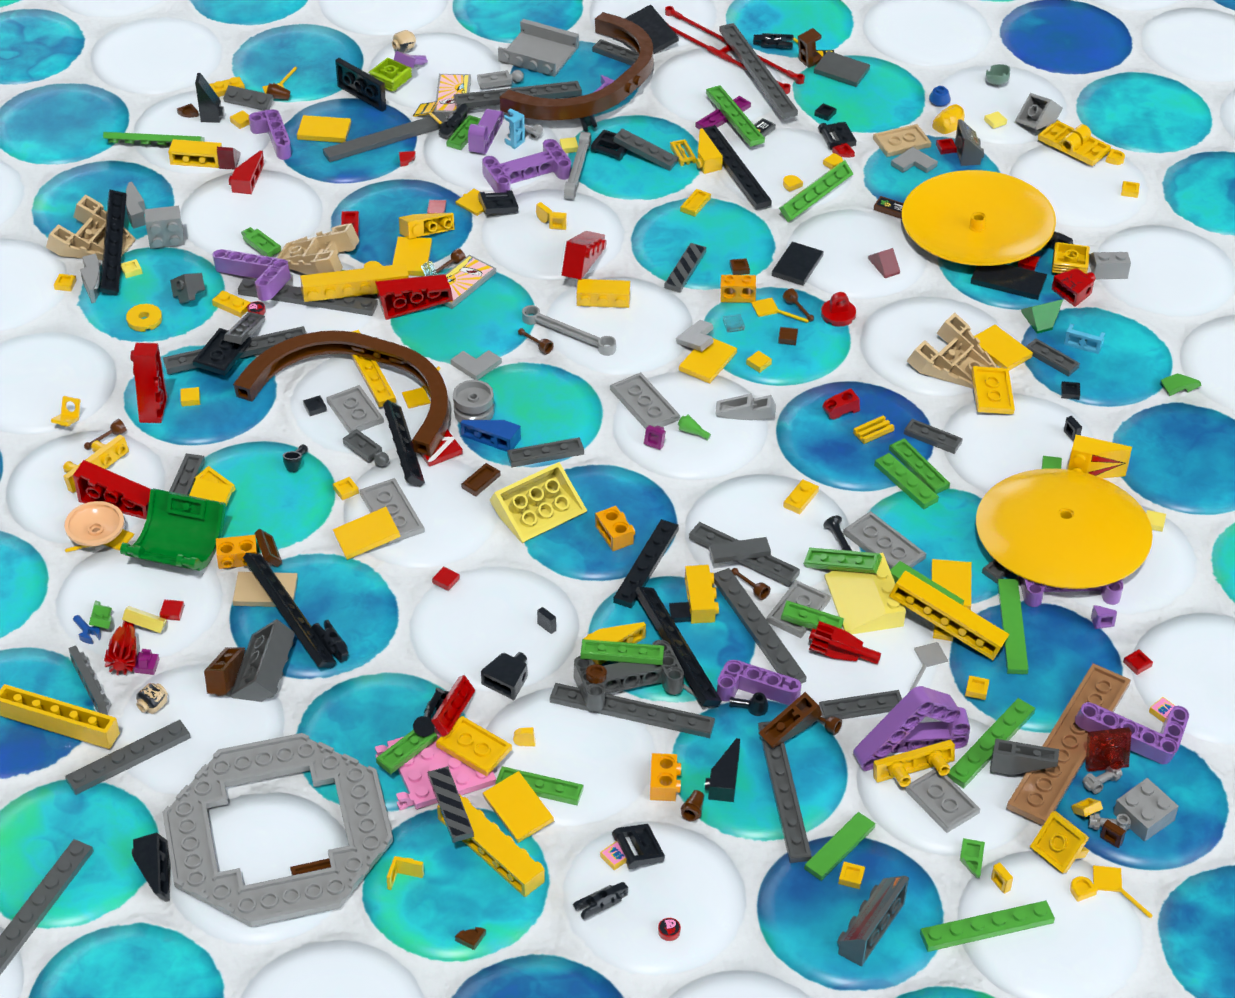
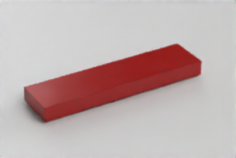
(453, 705)

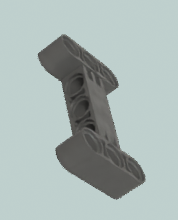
(628, 676)

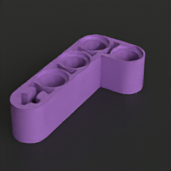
(271, 122)
(482, 135)
(754, 679)
(936, 732)

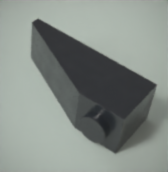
(208, 101)
(724, 774)
(152, 859)

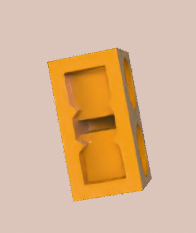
(738, 288)
(614, 528)
(232, 549)
(663, 777)

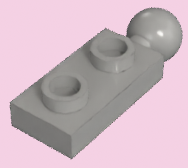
(499, 78)

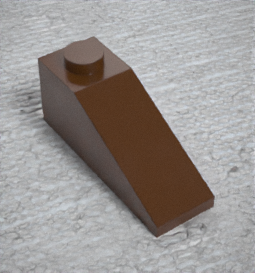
(223, 671)
(791, 721)

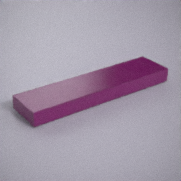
(717, 118)

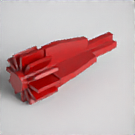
(840, 644)
(122, 649)

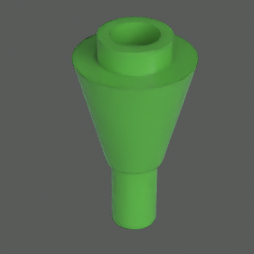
(689, 425)

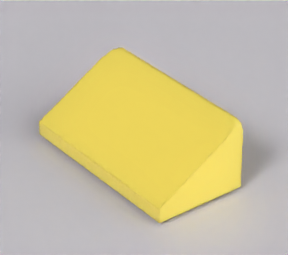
(144, 619)

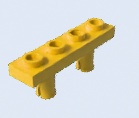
(103, 457)
(902, 764)

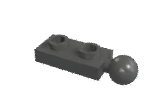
(366, 448)

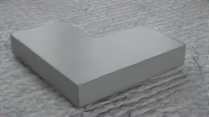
(915, 158)
(696, 337)
(476, 367)

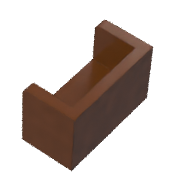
(807, 47)

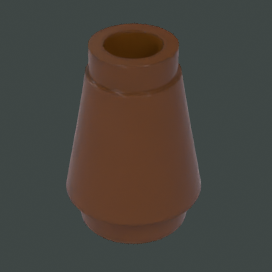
(278, 92)
(692, 807)

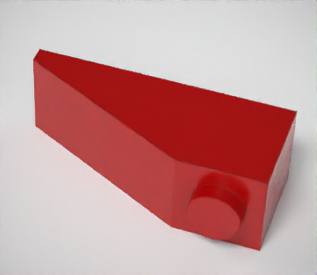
(246, 175)

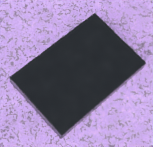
(797, 263)
(220, 355)

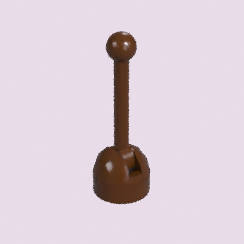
(456, 257)
(791, 297)
(544, 345)
(116, 427)
(760, 589)
(832, 724)

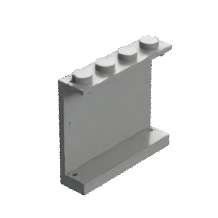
(540, 48)

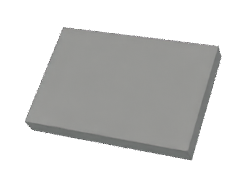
(355, 409)
(800, 594)
(942, 800)

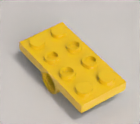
(1075, 142)

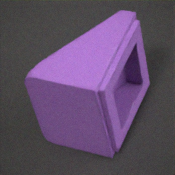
(1103, 617)

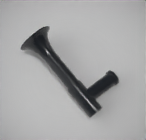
(834, 524)
(423, 724)

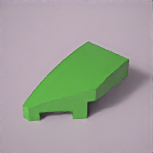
(1179, 382)
(100, 615)
(972, 855)

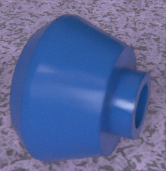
(940, 96)

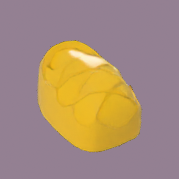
(948, 118)

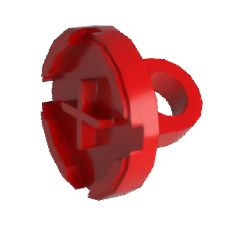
(838, 310)

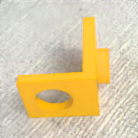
(67, 417)
(404, 866)

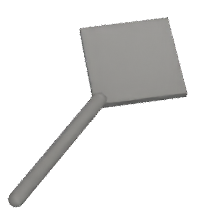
(929, 656)

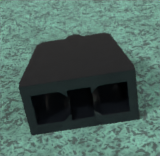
(506, 674)

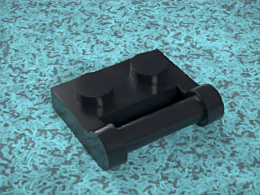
(840, 132)
(606, 139)
(498, 202)
(644, 843)

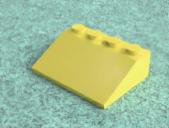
(538, 503)
(865, 599)

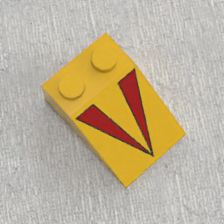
(1099, 457)

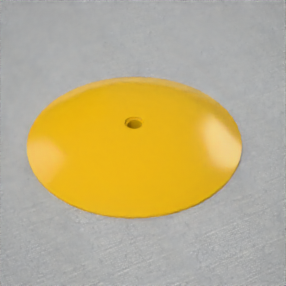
(978, 217)
(1064, 528)

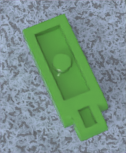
(260, 242)

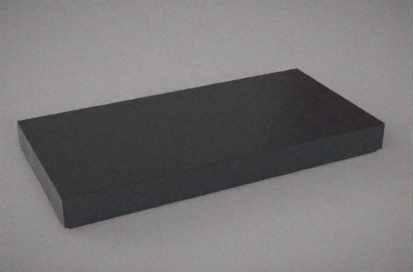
(655, 27)
(360, 84)
(1010, 280)

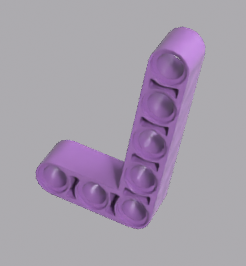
(270, 271)
(901, 720)
(1144, 741)

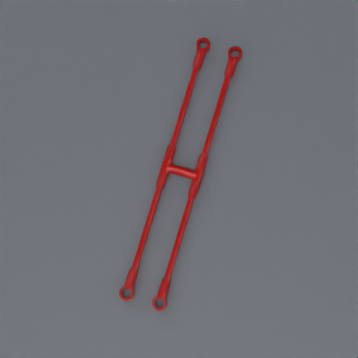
(669, 11)

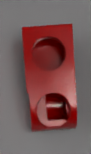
(841, 404)

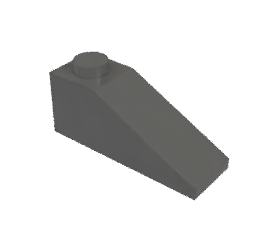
(1019, 758)

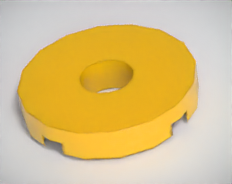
(153, 319)

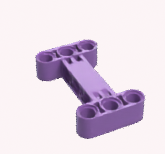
(550, 160)
(1034, 592)

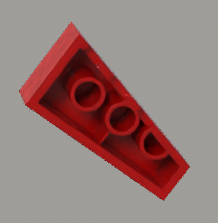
(582, 253)
(412, 294)
(149, 382)
(99, 484)

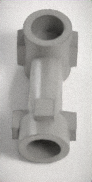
(534, 132)
(1095, 784)
(1122, 821)

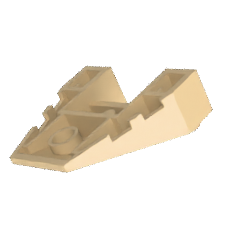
(89, 237)
(320, 252)
(954, 360)

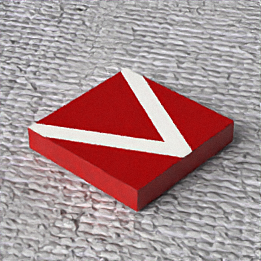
(446, 450)

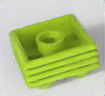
(391, 73)

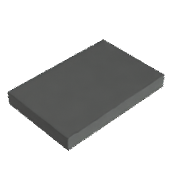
(842, 68)

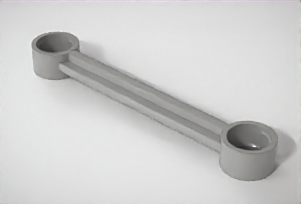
(571, 186)
(569, 330)

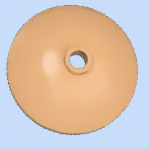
(94, 523)

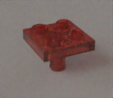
(1108, 753)

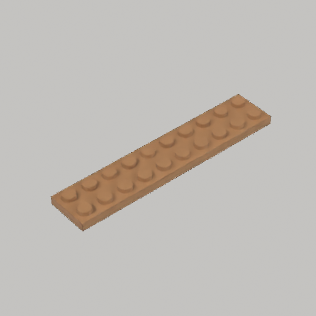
(1044, 789)

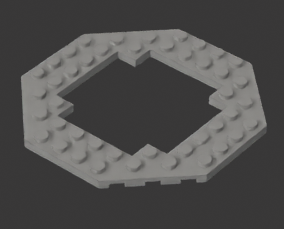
(291, 896)

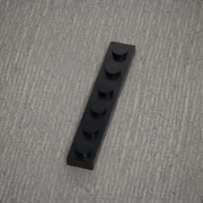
(403, 443)
(646, 563)

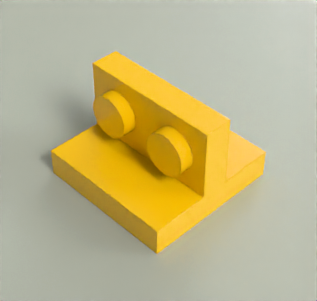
(1060, 842)

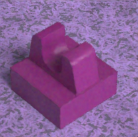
(655, 436)
(146, 662)

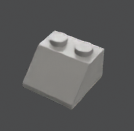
(1038, 112)
(1110, 265)

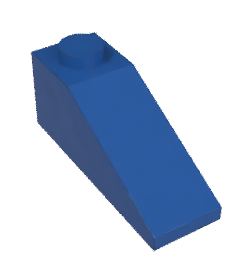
(494, 433)

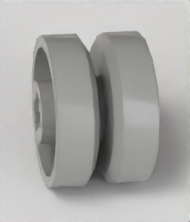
(473, 401)

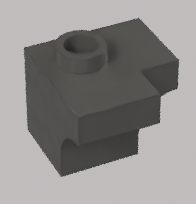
(187, 286)

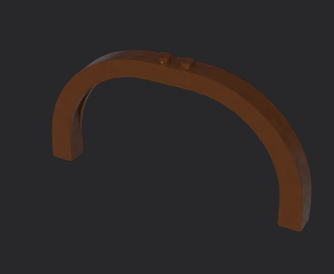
(598, 101)
(361, 345)

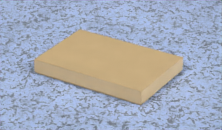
(901, 139)
(251, 592)

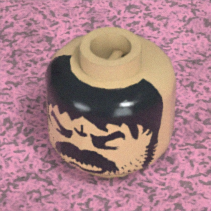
(403, 41)
(151, 698)

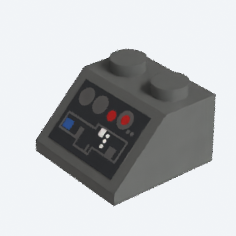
(968, 145)

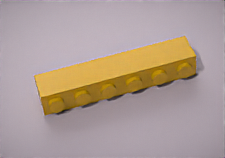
(348, 282)
(949, 615)
(58, 716)
(501, 851)

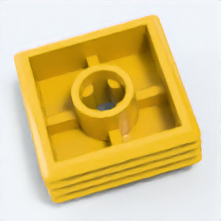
(1070, 257)

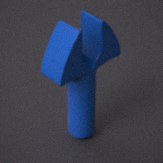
(84, 636)

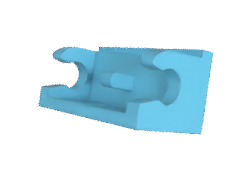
(516, 127)
(1083, 340)

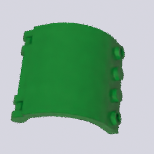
(179, 530)

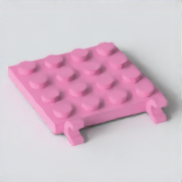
(431, 758)

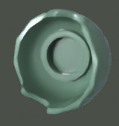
(998, 74)

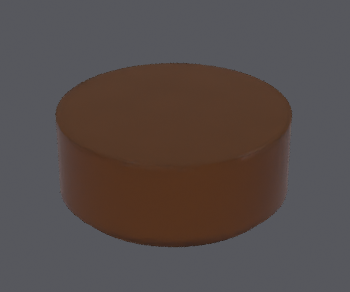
(596, 674)

